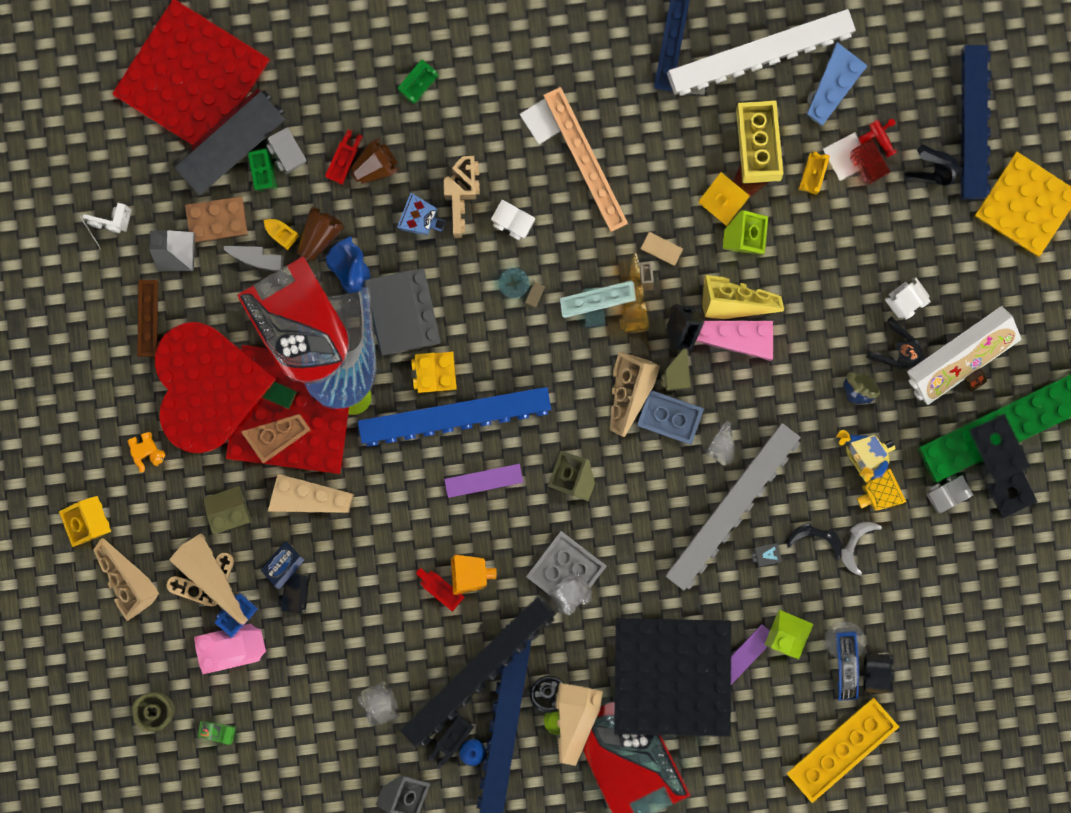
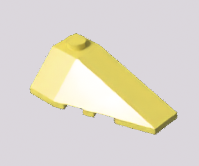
(730, 300)

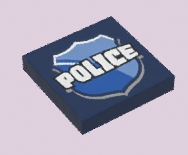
(282, 565)

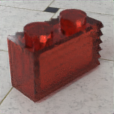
(869, 162)

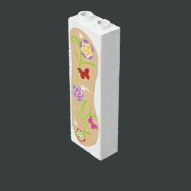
(964, 355)

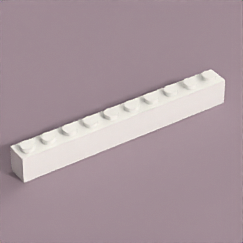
(760, 52)

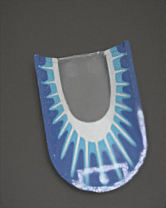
(359, 370)

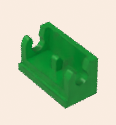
(417, 81)
(262, 170)

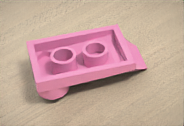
(220, 651)

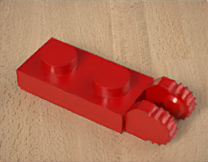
(343, 159)

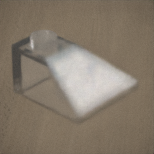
(722, 446)

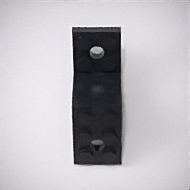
(1003, 465)

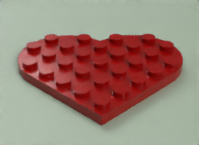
(208, 386)

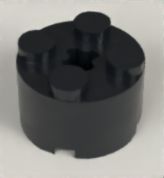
(878, 673)

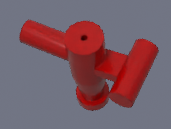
(879, 133)

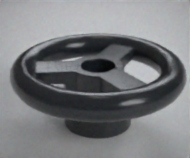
(543, 689)

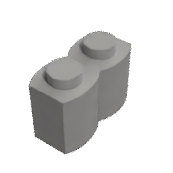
(949, 494)

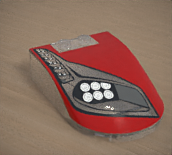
(298, 323)

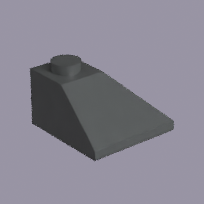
(172, 250)
(403, 795)

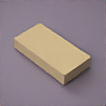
(661, 248)

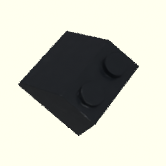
(295, 594)

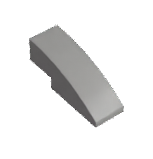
(255, 257)

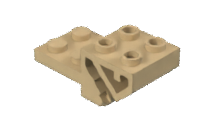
(464, 170)

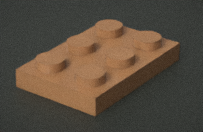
(217, 219)

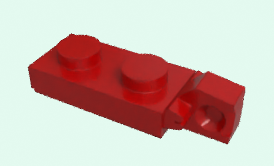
(439, 589)

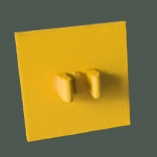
(724, 199)

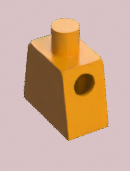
(470, 574)

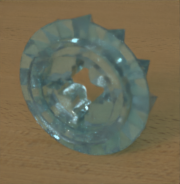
(518, 274)

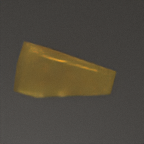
(634, 313)

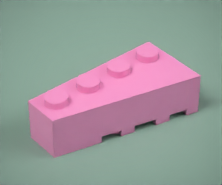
(744, 337)

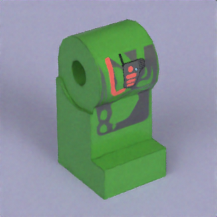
(216, 732)

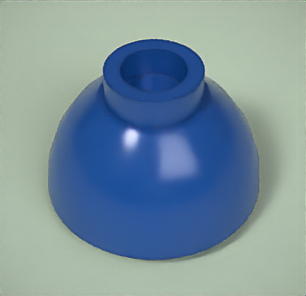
(472, 752)

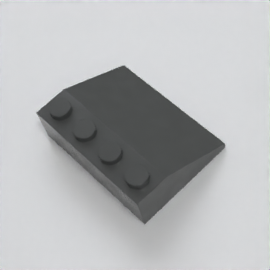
(402, 312)

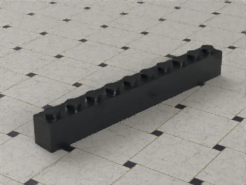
(478, 672)

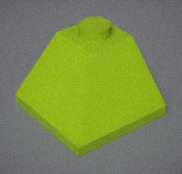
(746, 233)
(788, 634)

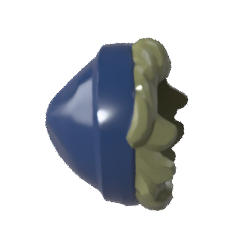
(860, 388)

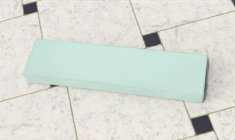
(598, 299)

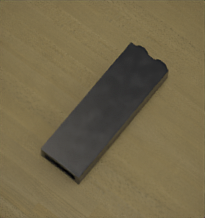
(229, 141)

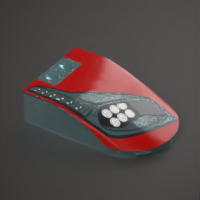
(632, 769)

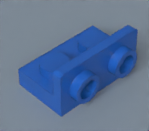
(228, 623)

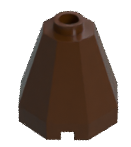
(374, 163)

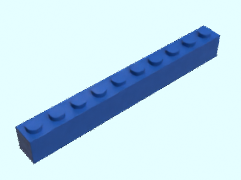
(454, 415)

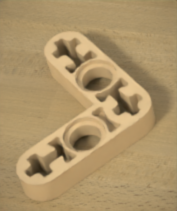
(205, 601)

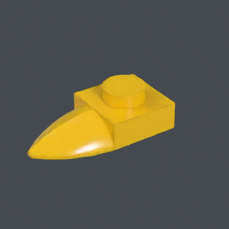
(281, 232)

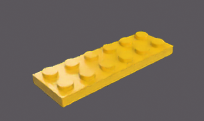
(842, 750)

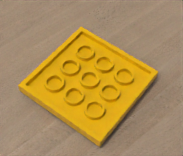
(1026, 204)

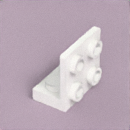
(120, 222)

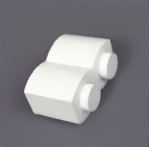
(513, 220)

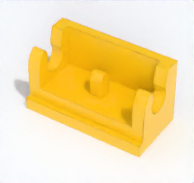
(814, 172)

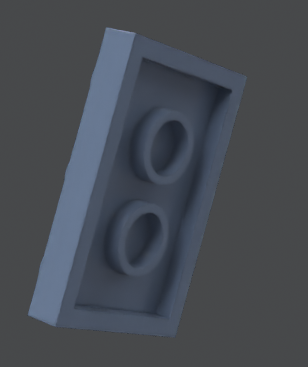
(670, 417)

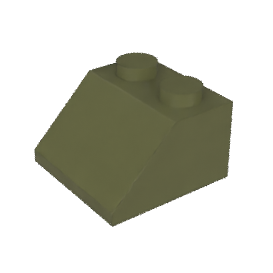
(677, 374)
(226, 510)

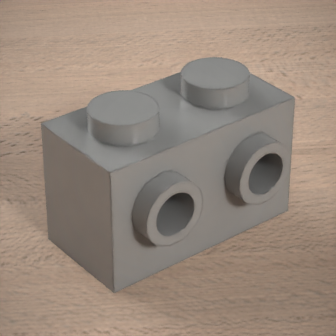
(285, 151)

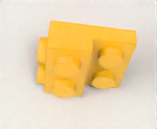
(434, 372)

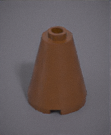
(318, 233)

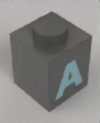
(766, 554)

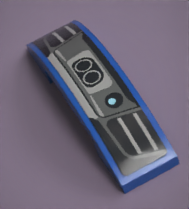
(847, 666)

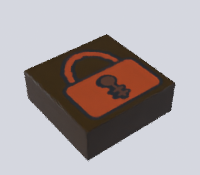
(976, 379)

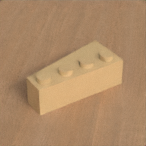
(303, 496)

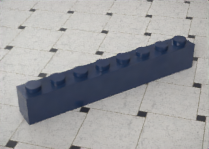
(975, 121)

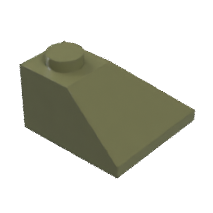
(572, 476)

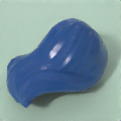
(347, 263)

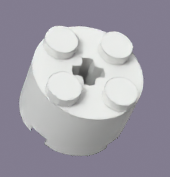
(908, 298)

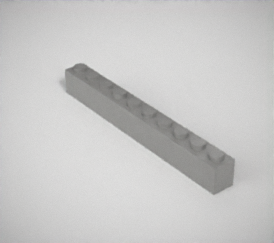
(733, 506)

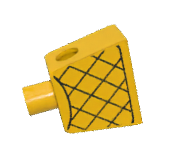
(881, 492)

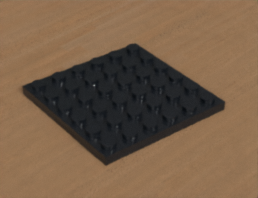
(672, 677)

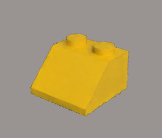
(84, 521)

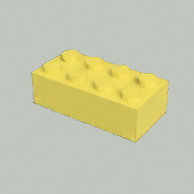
(759, 141)

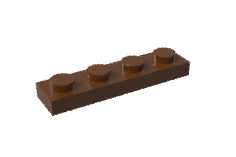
(147, 317)

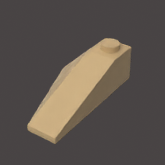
(130, 585)
(577, 714)

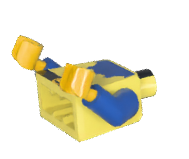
(867, 454)

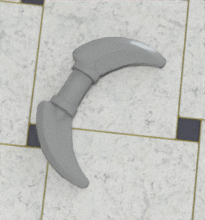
(847, 552)

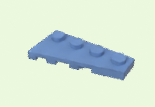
(837, 80)

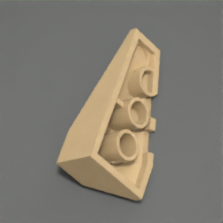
(632, 386)

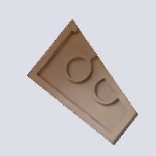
(276, 436)

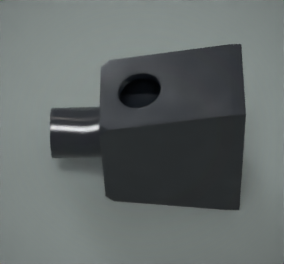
(684, 326)

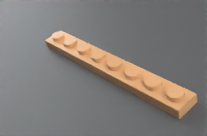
(585, 159)

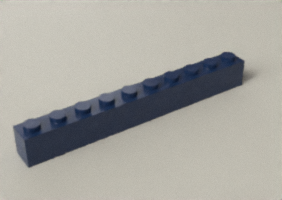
(504, 734)

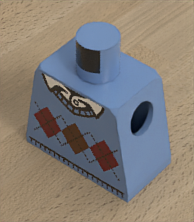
(419, 217)

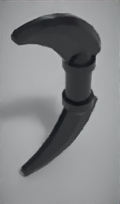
(808, 530)

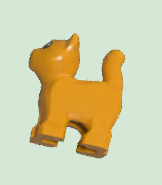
(144, 449)

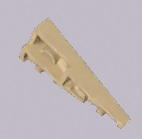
(199, 565)

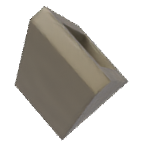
(647, 276)
(535, 295)

